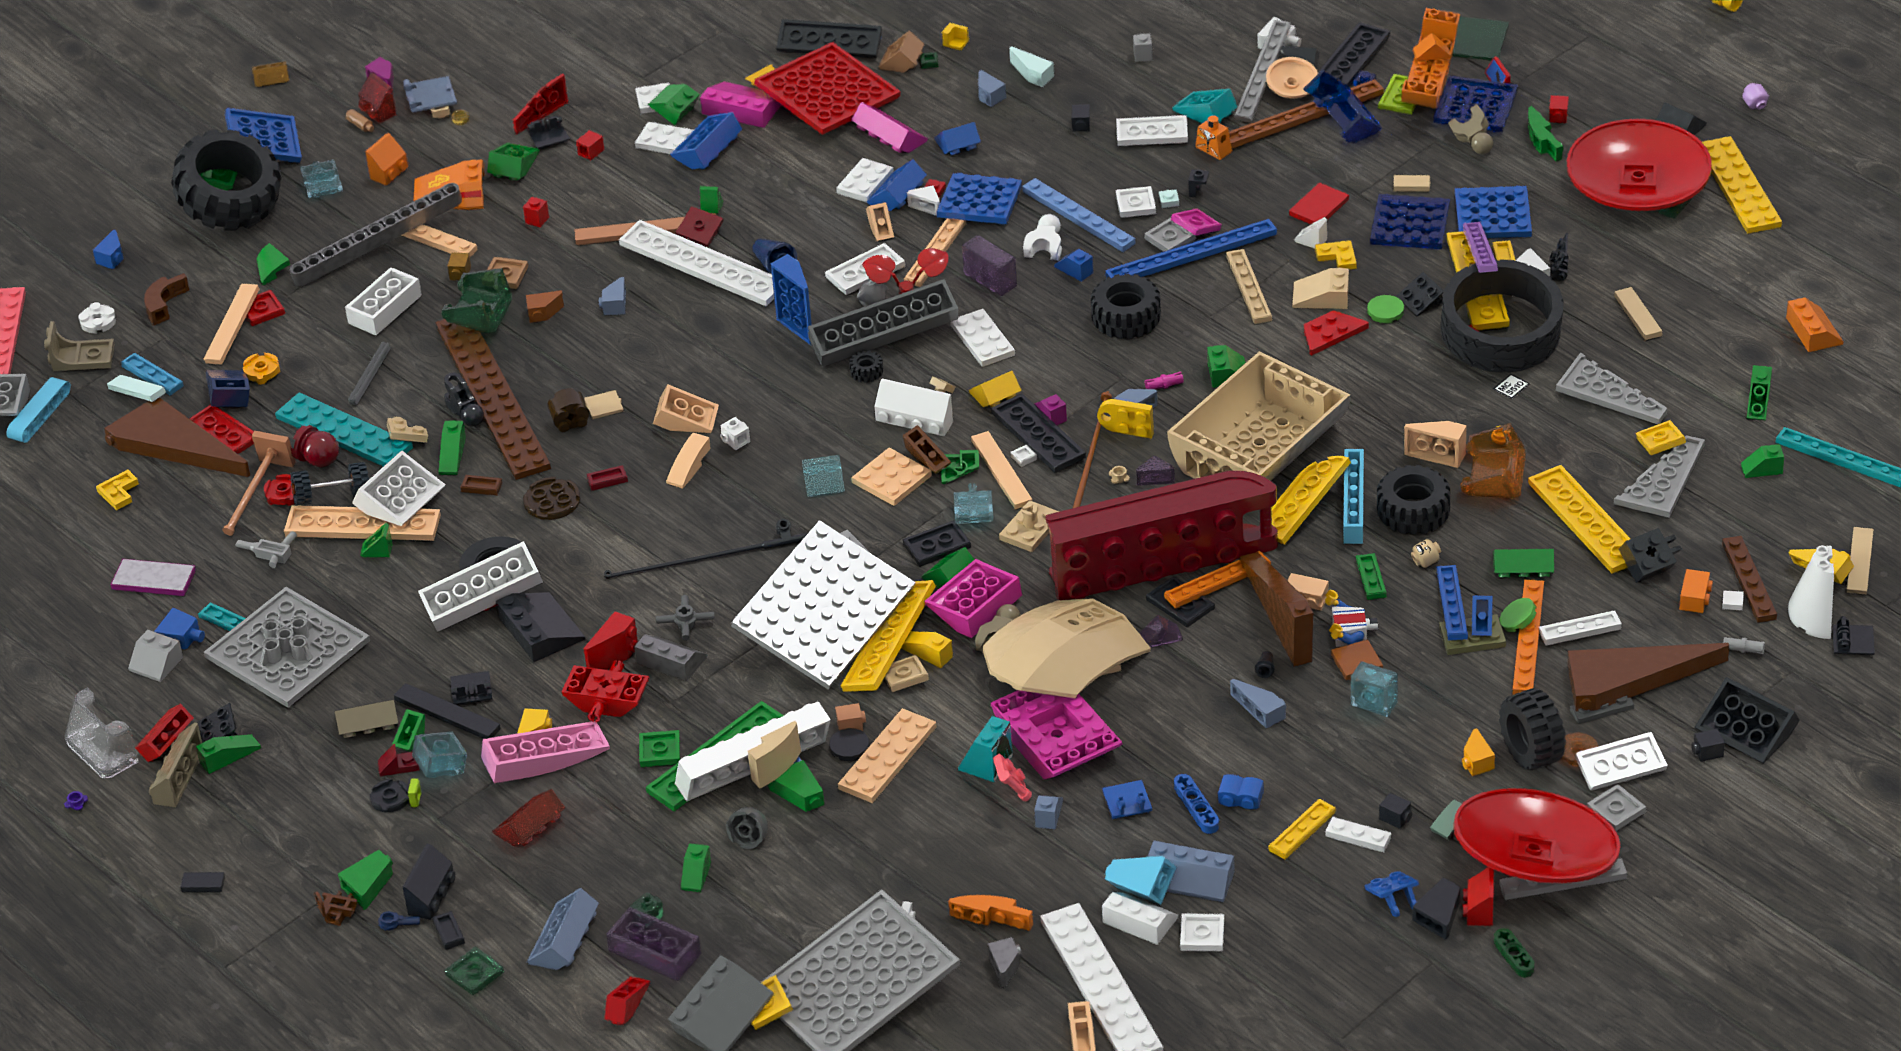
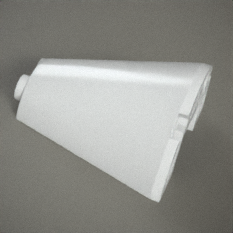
(1813, 597)

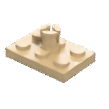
(1027, 527)

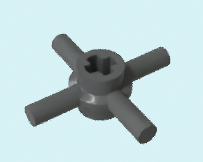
(685, 617)

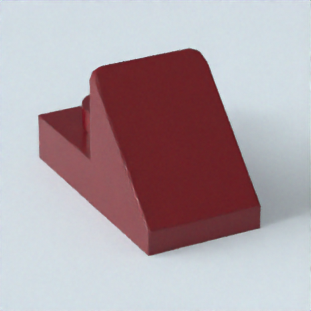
(393, 763)

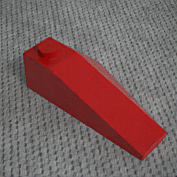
(543, 103)

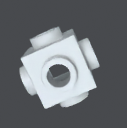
(735, 433)

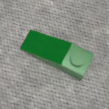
(452, 447)
(225, 750)

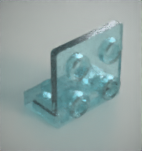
(823, 475)

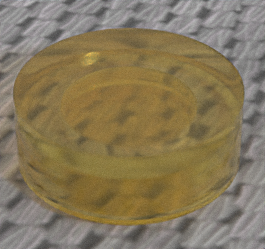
(460, 117)

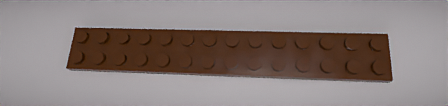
(495, 397)

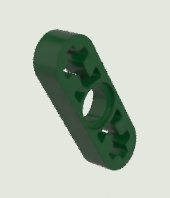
(1514, 960)

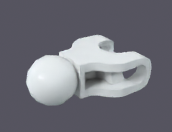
(1044, 238)

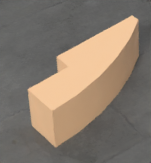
(688, 460)
(1081, 1026)

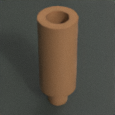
(359, 121)

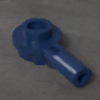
(390, 920)

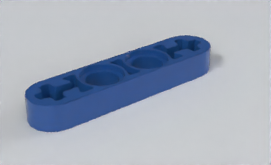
(1193, 804)

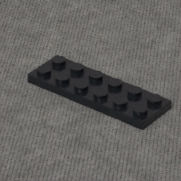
(807, 36)
(1355, 52)
(1038, 432)

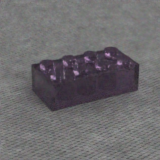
(653, 943)

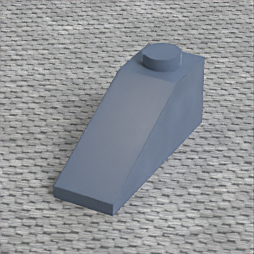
(1259, 702)

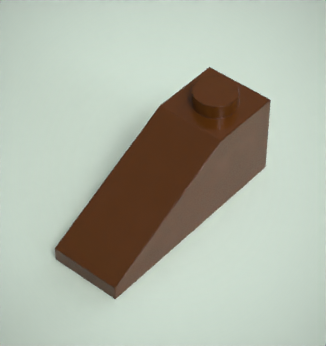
(925, 450)

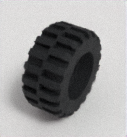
(1125, 290)
(1413, 515)
(1532, 729)

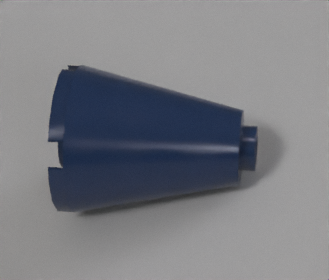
(769, 251)

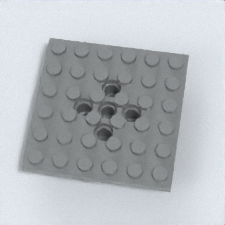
(286, 646)

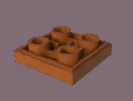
(1351, 655)

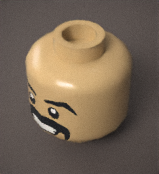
(1426, 553)

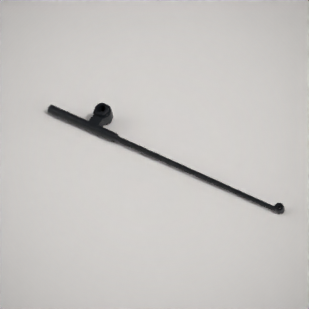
(783, 528)

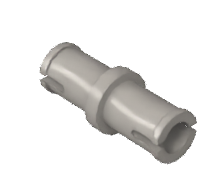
(1745, 645)

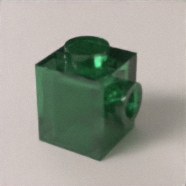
(649, 905)

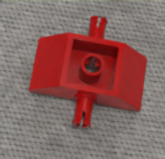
(604, 691)

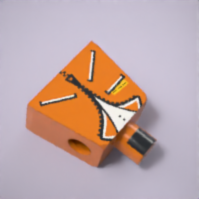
(1214, 138)

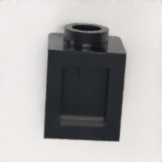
(1195, 181)

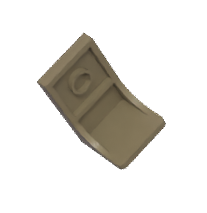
(77, 355)

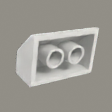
(1137, 917)

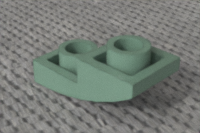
(1444, 823)

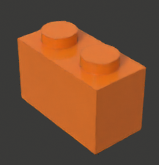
(1695, 591)

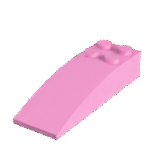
(541, 751)

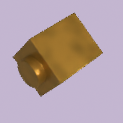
(458, 264)

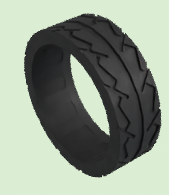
(1494, 352)

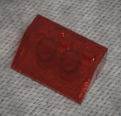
(530, 819)

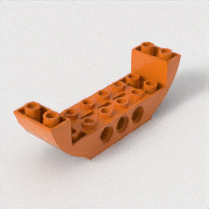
(1429, 77)

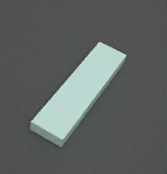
(136, 388)

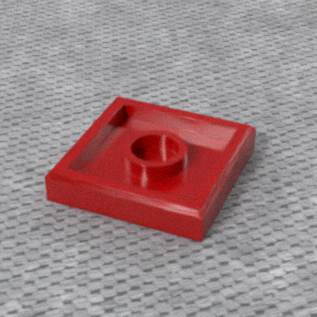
(264, 308)

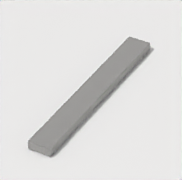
(1257, 81)

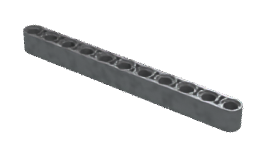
(375, 234)

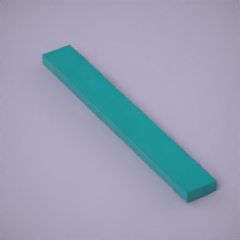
(1840, 456)

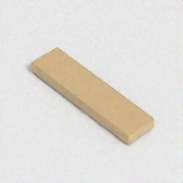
(1638, 313)

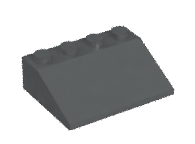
(720, 1006)

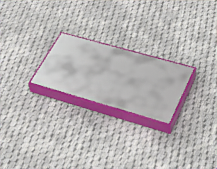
(153, 577)

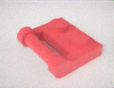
(1013, 777)

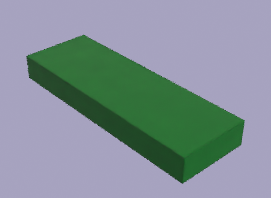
(1371, 576)

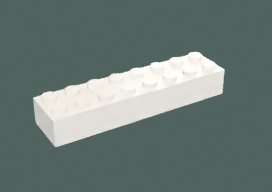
(729, 758)

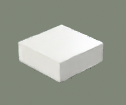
(1024, 455)
(1732, 600)

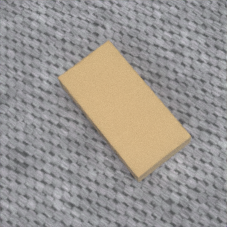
(1413, 183)

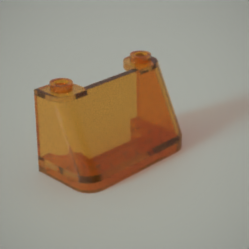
(1496, 463)

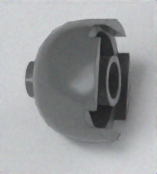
(747, 827)

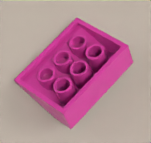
(747, 103)
(974, 597)

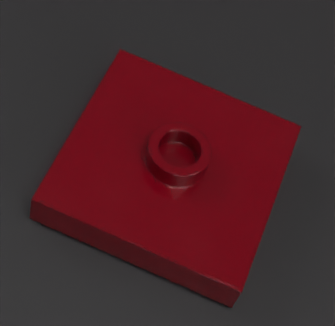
(699, 226)

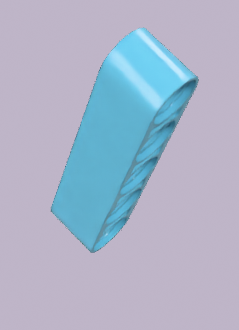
(38, 410)

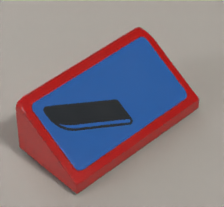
(1497, 72)

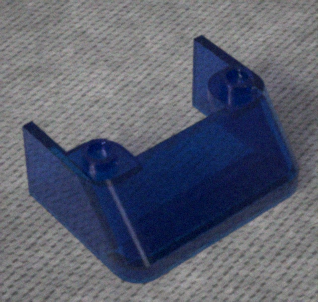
(1343, 106)

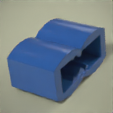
(1241, 791)

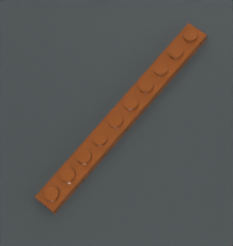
(1295, 116)

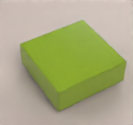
(414, 793)

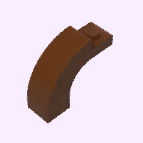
(160, 293)

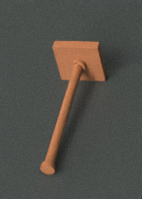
(270, 449)

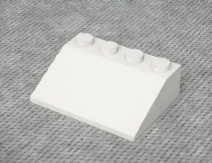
(397, 490)

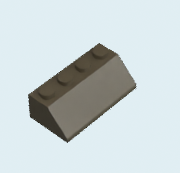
(177, 768)

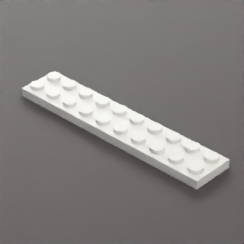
(699, 261)
(1100, 980)

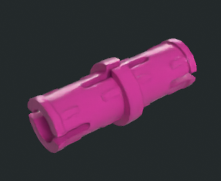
(1164, 381)

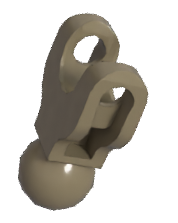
(1473, 131)
(1004, 615)

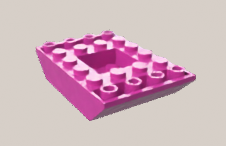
(1041, 716)

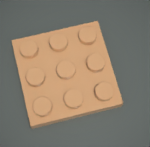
(891, 476)

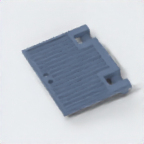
(429, 94)

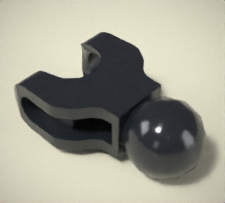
(461, 401)

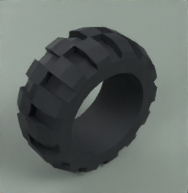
(219, 206)

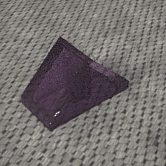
(1155, 472)
(1161, 632)

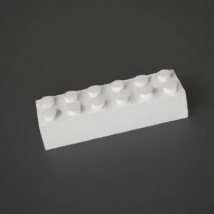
(480, 586)

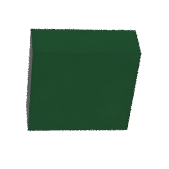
(929, 60)

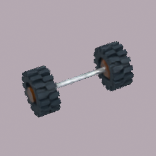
(302, 489)

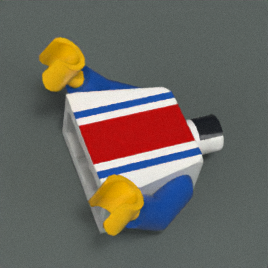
(1348, 621)

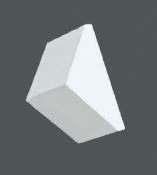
(924, 199)
(1313, 234)

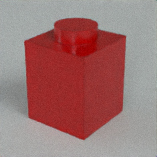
(1558, 109)
(590, 145)
(536, 212)

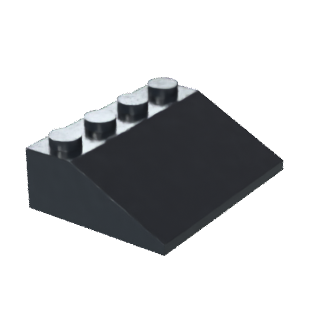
(538, 623)
(1748, 720)

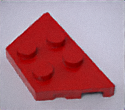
(1331, 329)

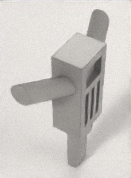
(270, 550)

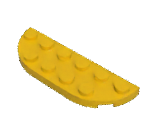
(1305, 494)

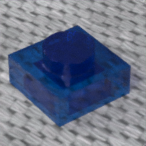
(1363, 77)

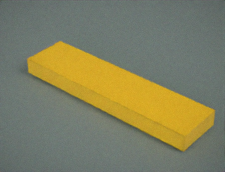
(1302, 829)

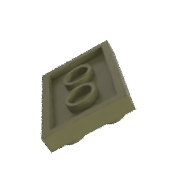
(1474, 642)

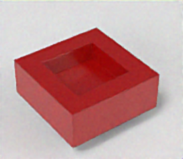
(938, 186)

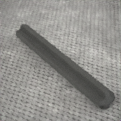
(369, 373)

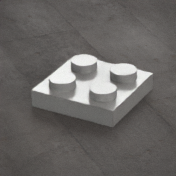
(1169, 236)
(1617, 807)

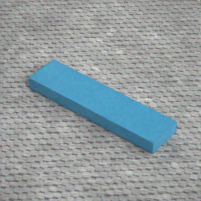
(151, 373)

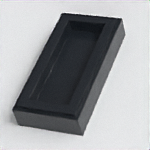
(202, 882)
(448, 930)

